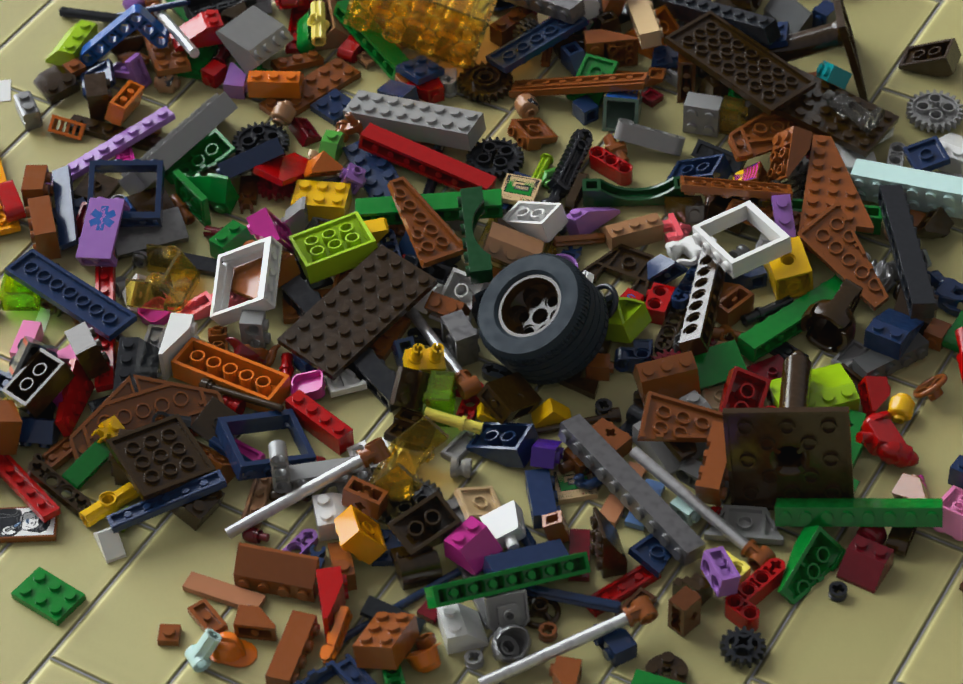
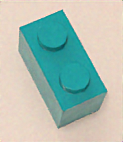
(833, 74)

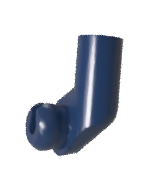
(587, 484)

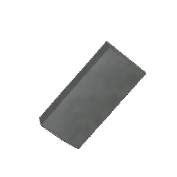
(136, 238)

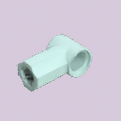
(199, 653)

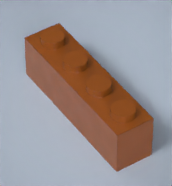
(293, 648)

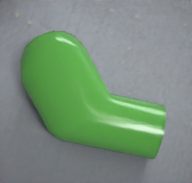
(547, 174)

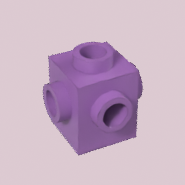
(354, 175)

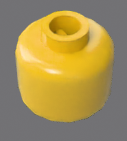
(901, 407)

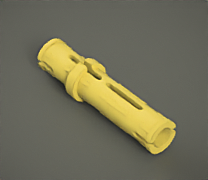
(454, 420)

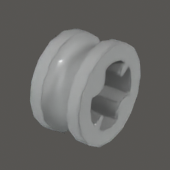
(474, 665)

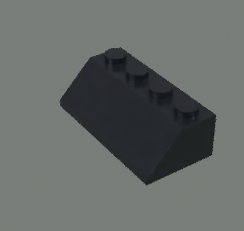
(136, 358)

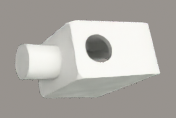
(506, 525)

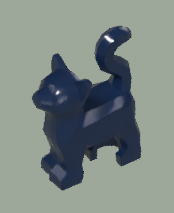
(949, 292)

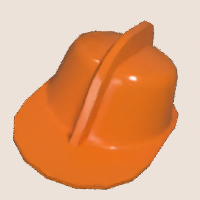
(234, 651)
(425, 659)

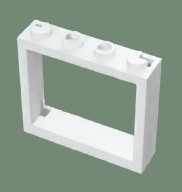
(779, 244)
(271, 252)

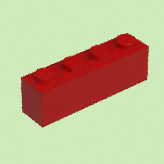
(320, 422)

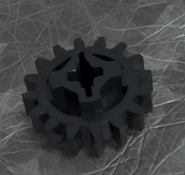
(742, 647)

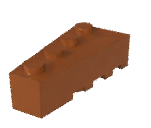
(714, 474)

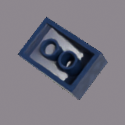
(709, 166)
(891, 333)
(505, 443)

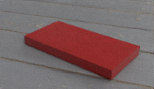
(283, 169)

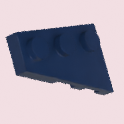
(650, 555)

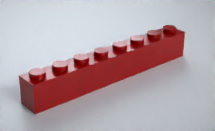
(423, 159)

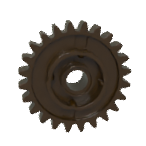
(484, 82)

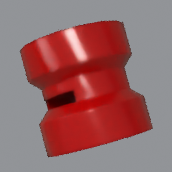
(236, 405)

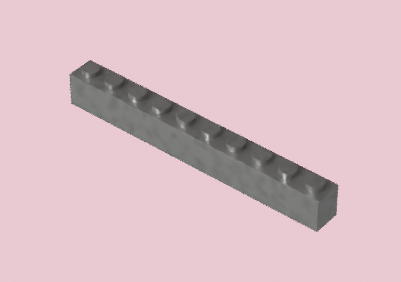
(631, 490)

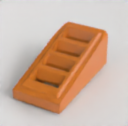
(53, 124)

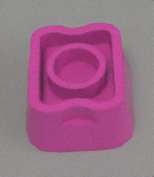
(153, 316)
(310, 383)

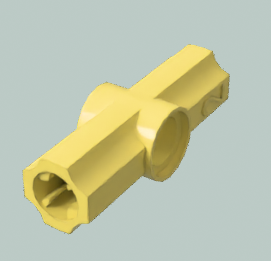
(318, 23)

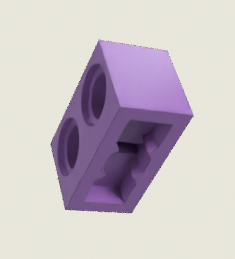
(720, 571)

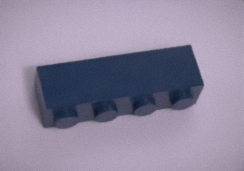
(524, 556)

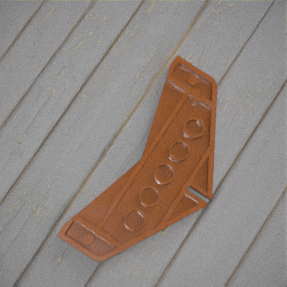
(757, 135)
(139, 407)

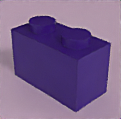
(546, 453)

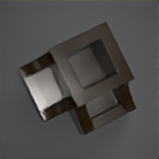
(697, 583)

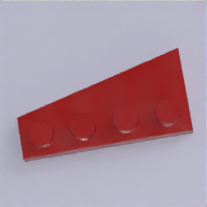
(75, 398)

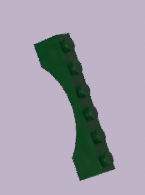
(602, 194)
(479, 260)

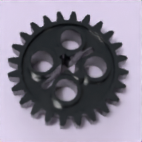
(259, 134)
(484, 154)
(396, 508)

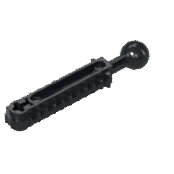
(569, 165)

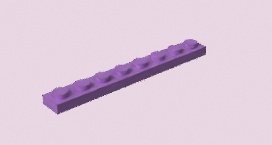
(122, 141)

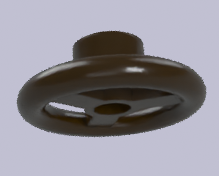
(540, 610)

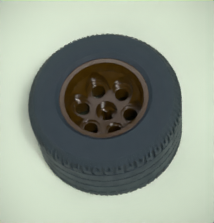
(543, 318)

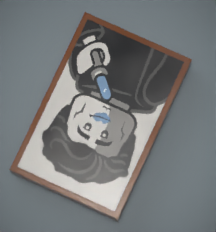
(23, 525)

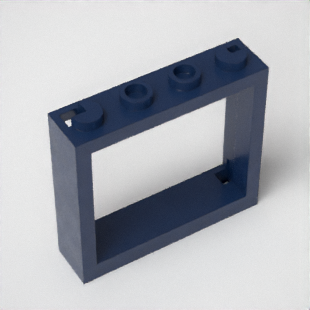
(132, 219)
(260, 422)

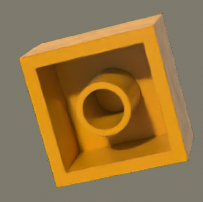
(360, 535)

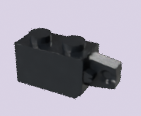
(439, 271)

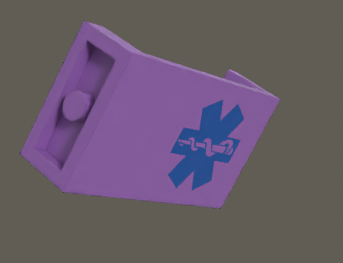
(100, 232)

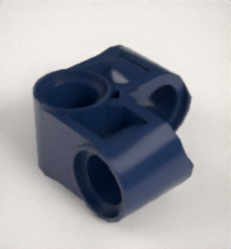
(628, 357)

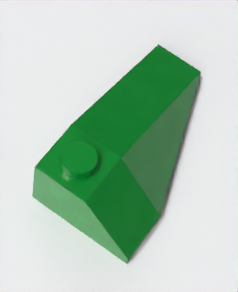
(205, 154)
(217, 188)
(810, 561)

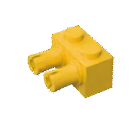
(425, 359)

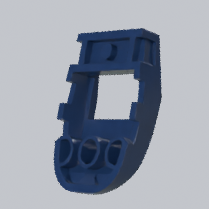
(345, 669)

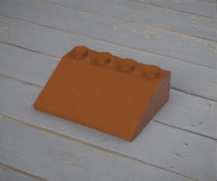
(247, 276)

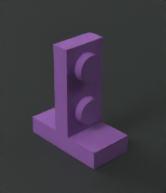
(133, 69)

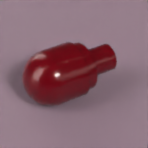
(255, 535)

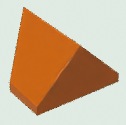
(322, 165)

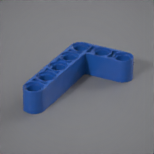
(121, 32)

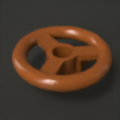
(931, 387)

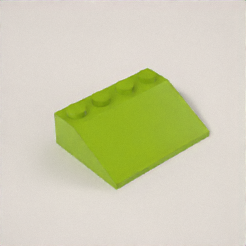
(333, 246)
(829, 388)

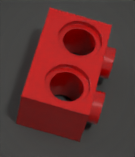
(659, 301)

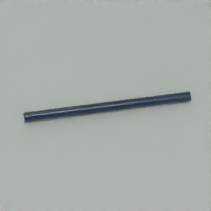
(406, 601)

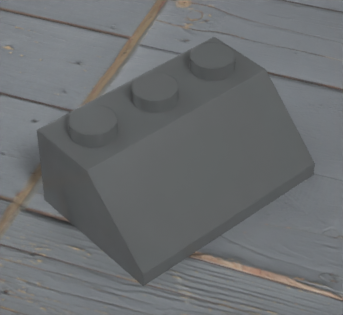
(791, 11)

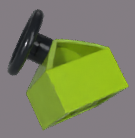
(626, 316)

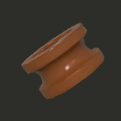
(548, 626)

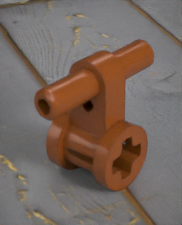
(349, 127)

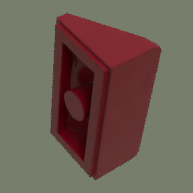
(304, 131)

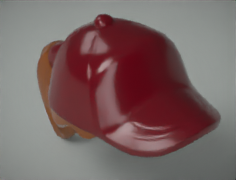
(258, 355)

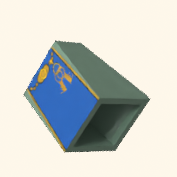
(621, 105)

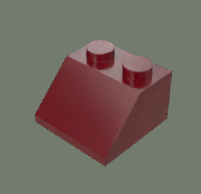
(865, 563)

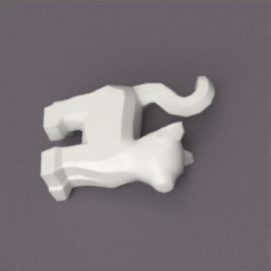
(687, 247)

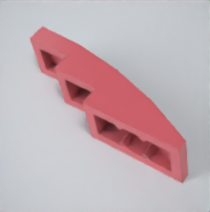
(201, 304)

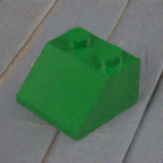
(229, 238)

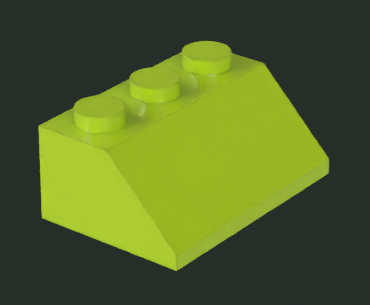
(72, 42)

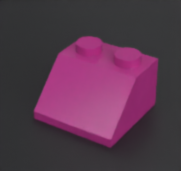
(470, 545)

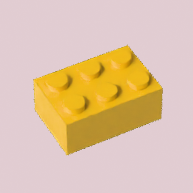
(324, 198)

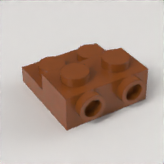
(531, 133)

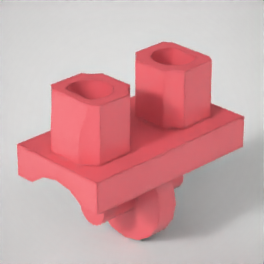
(675, 229)

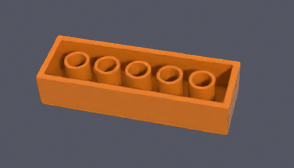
(230, 371)

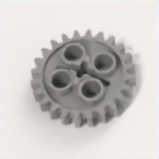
(934, 111)

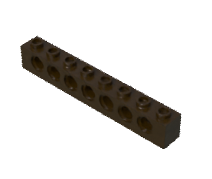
(702, 306)

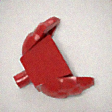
(885, 441)

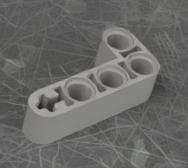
(648, 137)

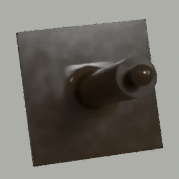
(822, 39)
(790, 446)

